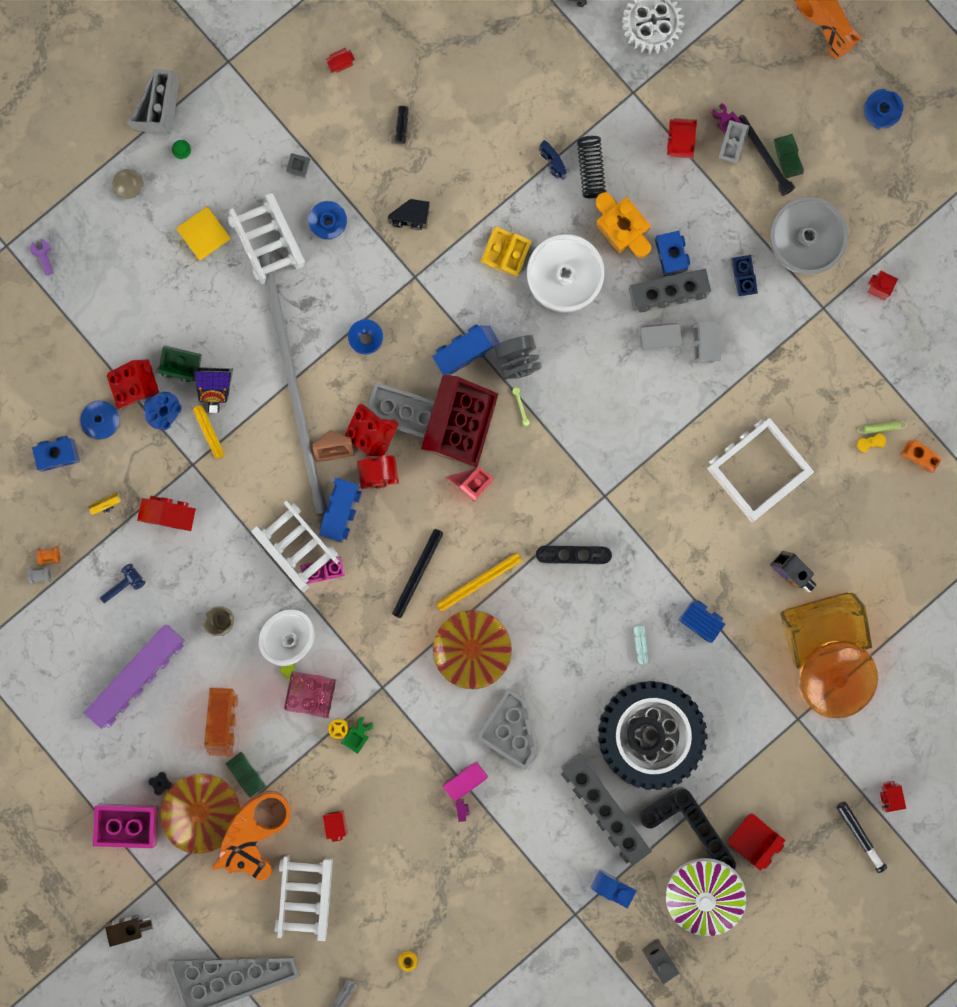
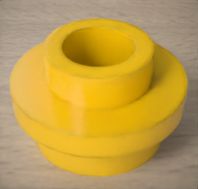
(407, 967)

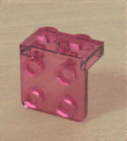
(310, 694)

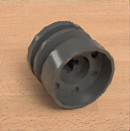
(516, 353)

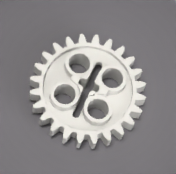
(656, 38)

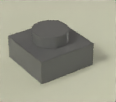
(298, 165)

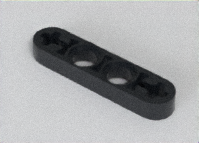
(573, 551)

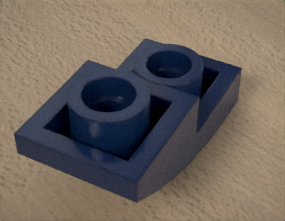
(556, 165)
(744, 275)

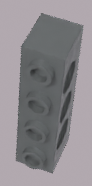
(697, 279)

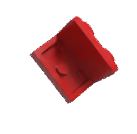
(132, 382)
(371, 432)
(756, 841)

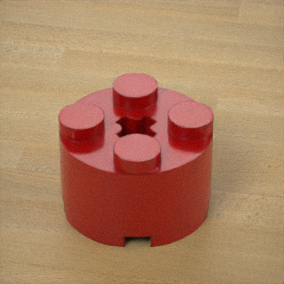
(683, 138)
(377, 472)

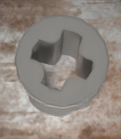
(39, 574)

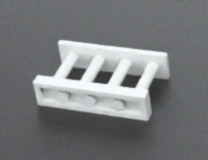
(278, 223)
(290, 563)
(322, 888)

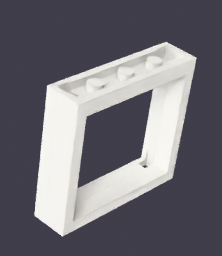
(745, 438)

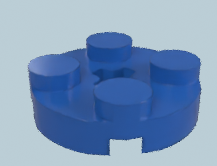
(884, 98)

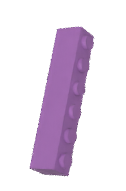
(134, 677)

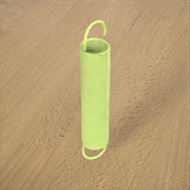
(882, 427)

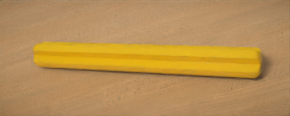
(479, 582)

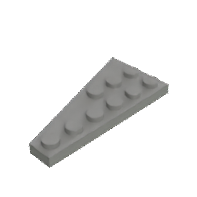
(227, 980)

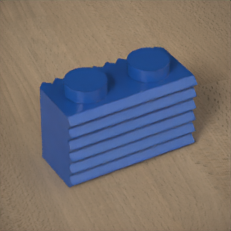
(702, 621)

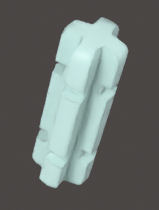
(641, 645)

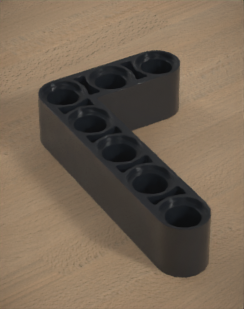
(695, 823)

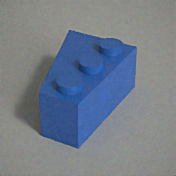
(465, 349)
(340, 510)

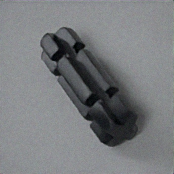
(401, 128)

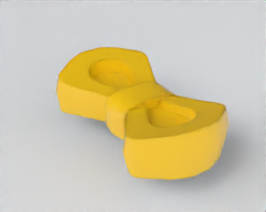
(864, 444)

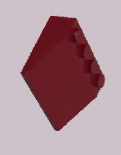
(459, 420)

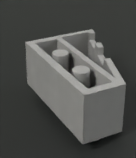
(157, 104)

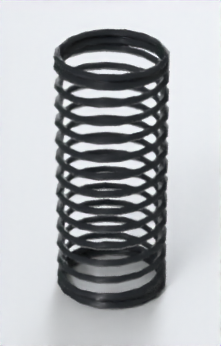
(591, 193)

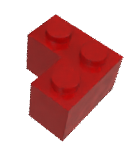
(165, 513)

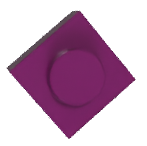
(462, 810)

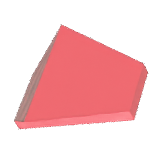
(472, 482)

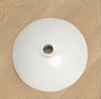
(281, 631)

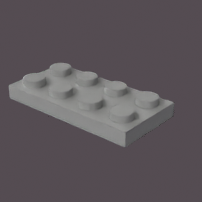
(406, 408)

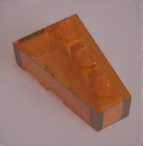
(221, 722)

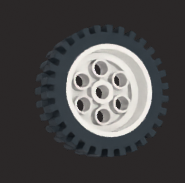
(686, 736)

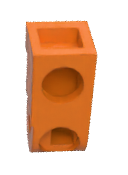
(921, 455)

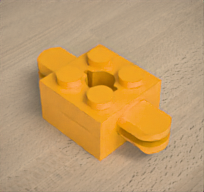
(623, 225)

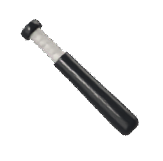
(852, 822)

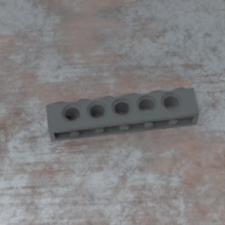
(639, 848)

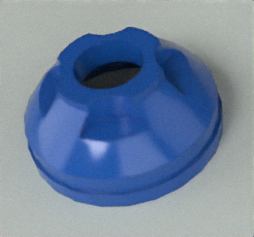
(361, 327)

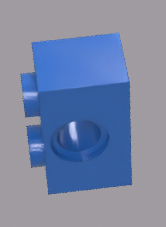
(669, 264)
(67, 456)

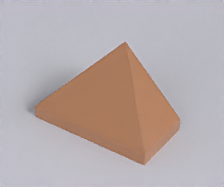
(332, 446)

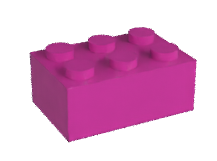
(125, 825)

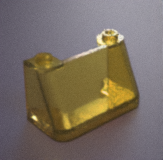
(824, 621)

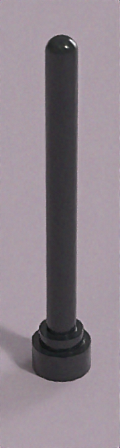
(785, 186)

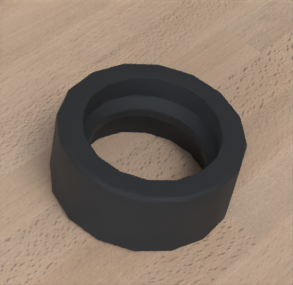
(631, 736)

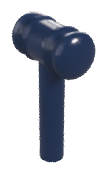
(132, 578)

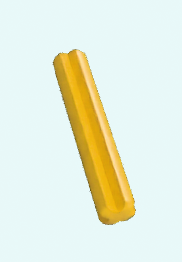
(208, 432)

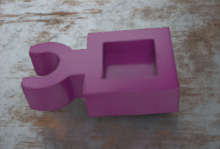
(724, 118)

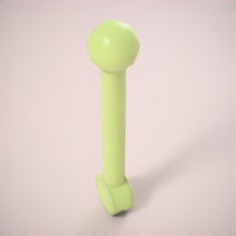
(516, 391)

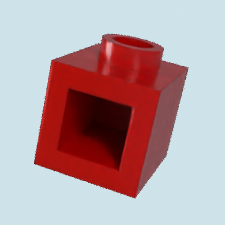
(882, 285)

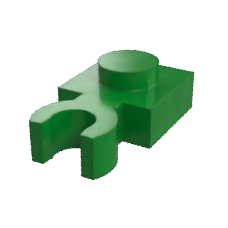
(355, 737)

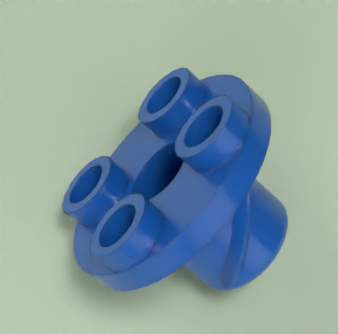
(162, 410)

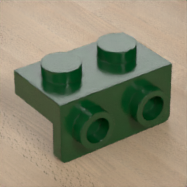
(178, 363)

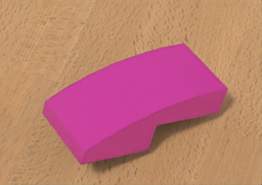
(327, 571)
(465, 781)

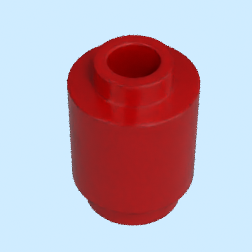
(340, 60)

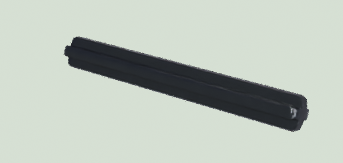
(417, 573)

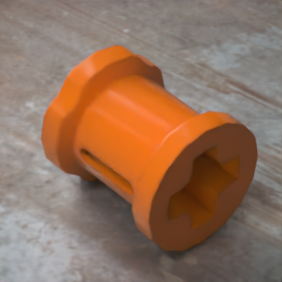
(48, 555)

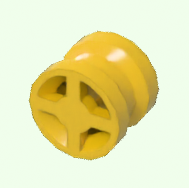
(338, 728)

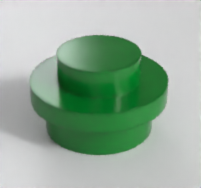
(181, 149)

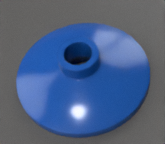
(324, 211)
(108, 424)

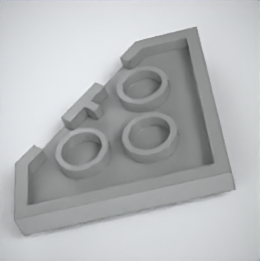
(510, 730)

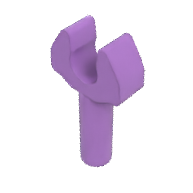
(43, 255)

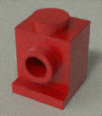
(892, 796)

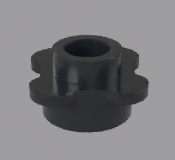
(158, 789)

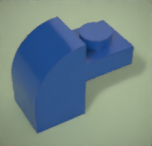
(613, 889)

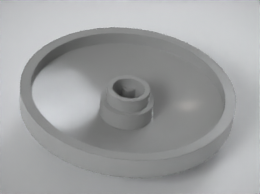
(808, 235)

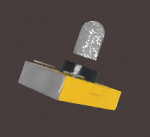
(106, 505)

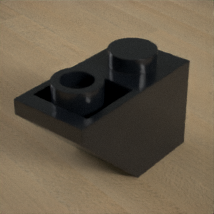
(411, 213)

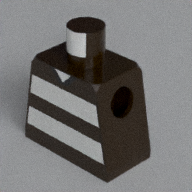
(118, 933)

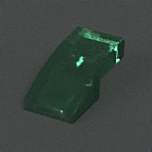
(788, 156)
(245, 774)

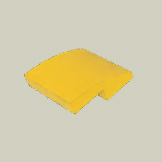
(203, 233)
(505, 251)

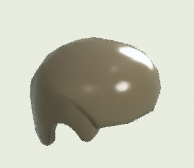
(127, 183)
(219, 621)

